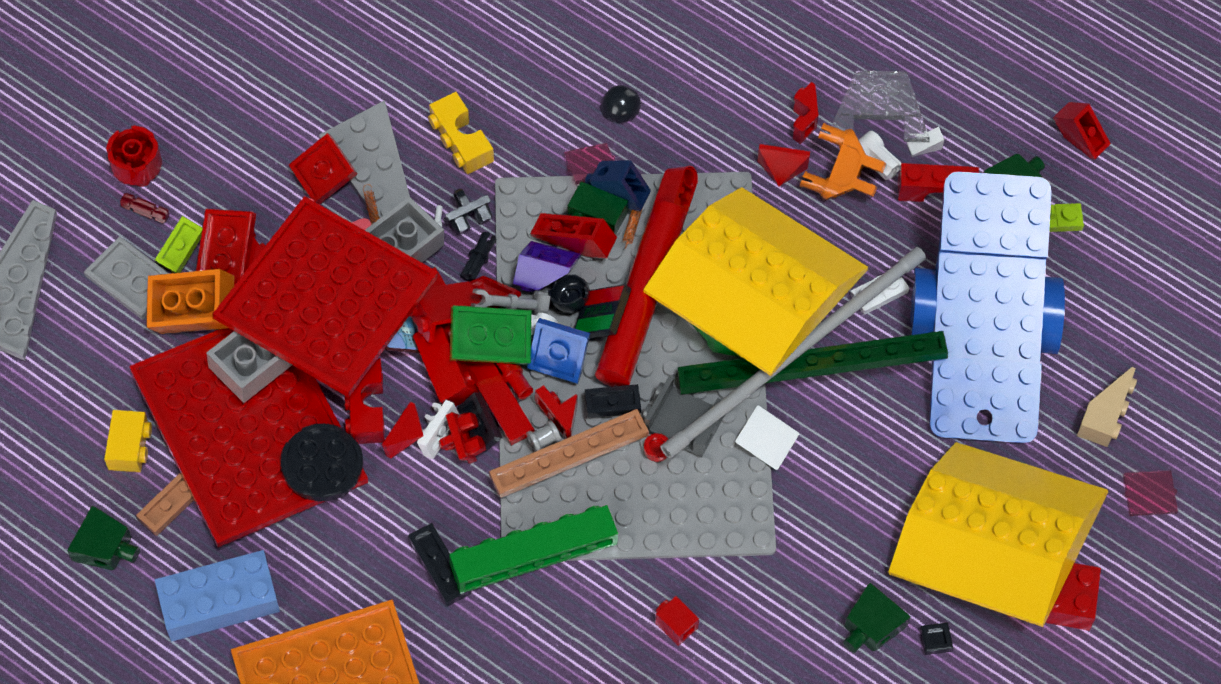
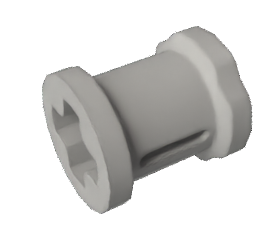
(543, 436)

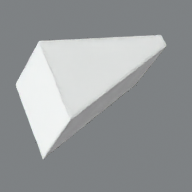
(936, 143)

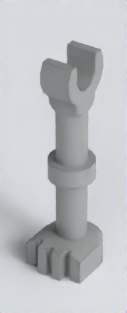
(538, 304)

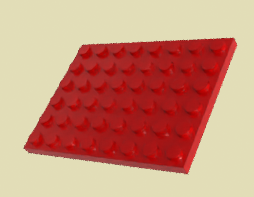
(226, 446)

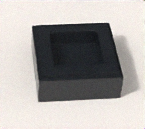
(936, 638)

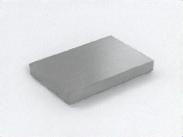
(124, 275)

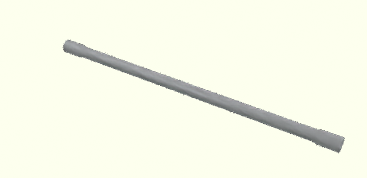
(684, 437)

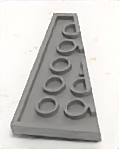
(373, 153)
(21, 276)

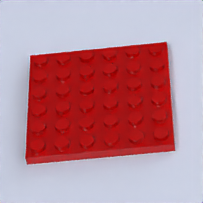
(325, 296)

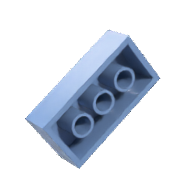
(217, 595)

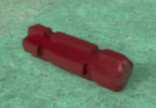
(144, 207)

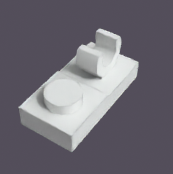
(891, 293)
(436, 429)

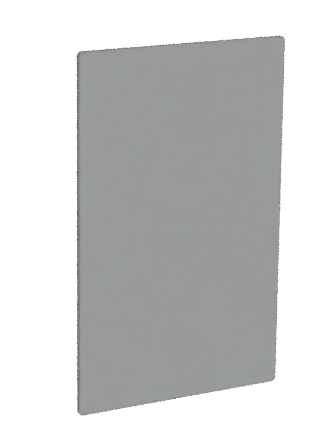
(659, 508)

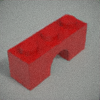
(919, 180)
(366, 422)

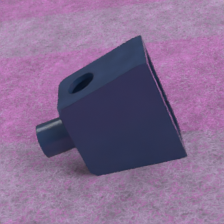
(622, 180)

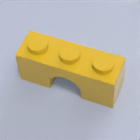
(469, 150)

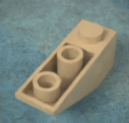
(1104, 410)

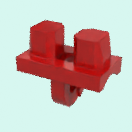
(466, 447)

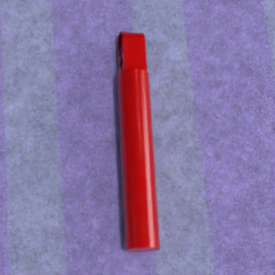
(661, 232)

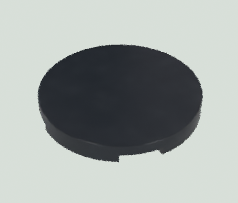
(321, 462)

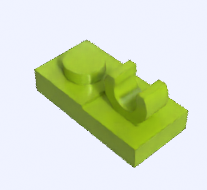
(1066, 217)
(179, 245)

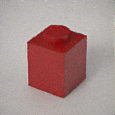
(676, 620)

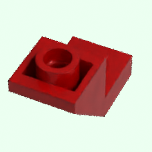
(807, 109)

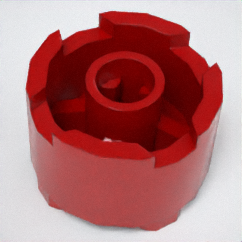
(134, 156)

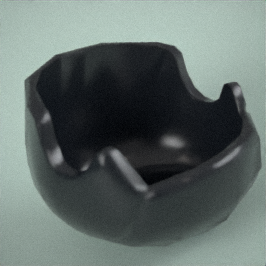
(620, 104)
(569, 293)

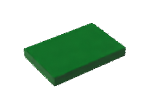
(490, 335)

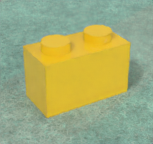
(127, 441)

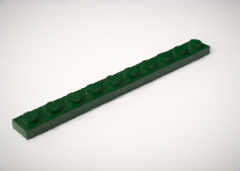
(819, 362)

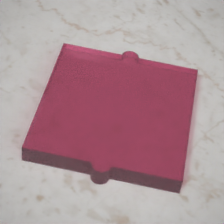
(586, 159)
(1150, 493)

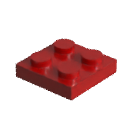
(323, 169)

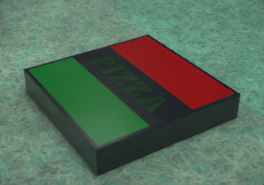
(603, 311)

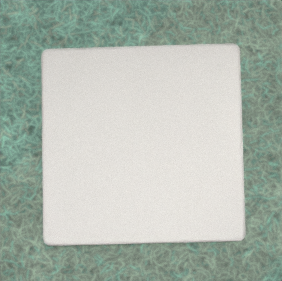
(767, 437)

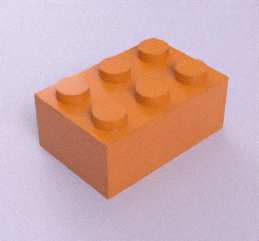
(186, 300)

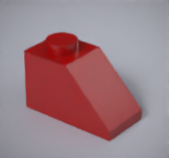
(1082, 128)

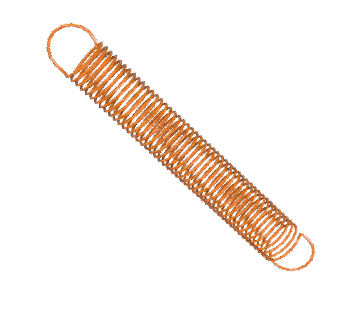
(373, 203)
(632, 231)

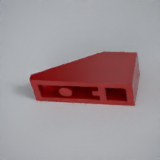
(578, 234)

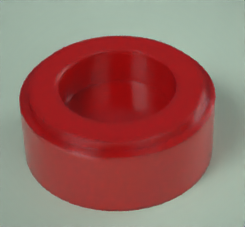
(652, 447)

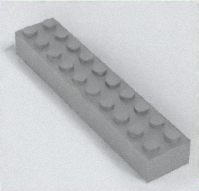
(249, 367)

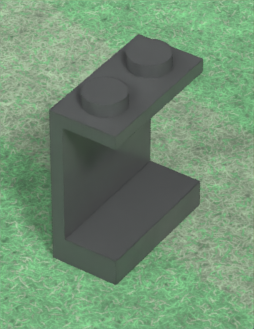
(675, 412)

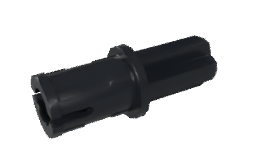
(478, 256)

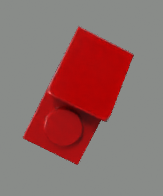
(559, 413)

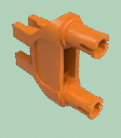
(847, 167)

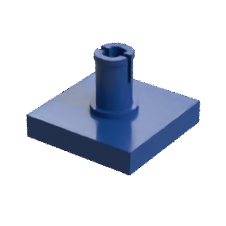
(558, 350)

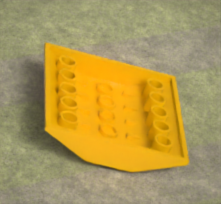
(753, 278)
(996, 532)

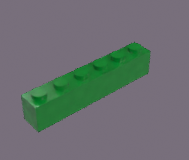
(533, 548)

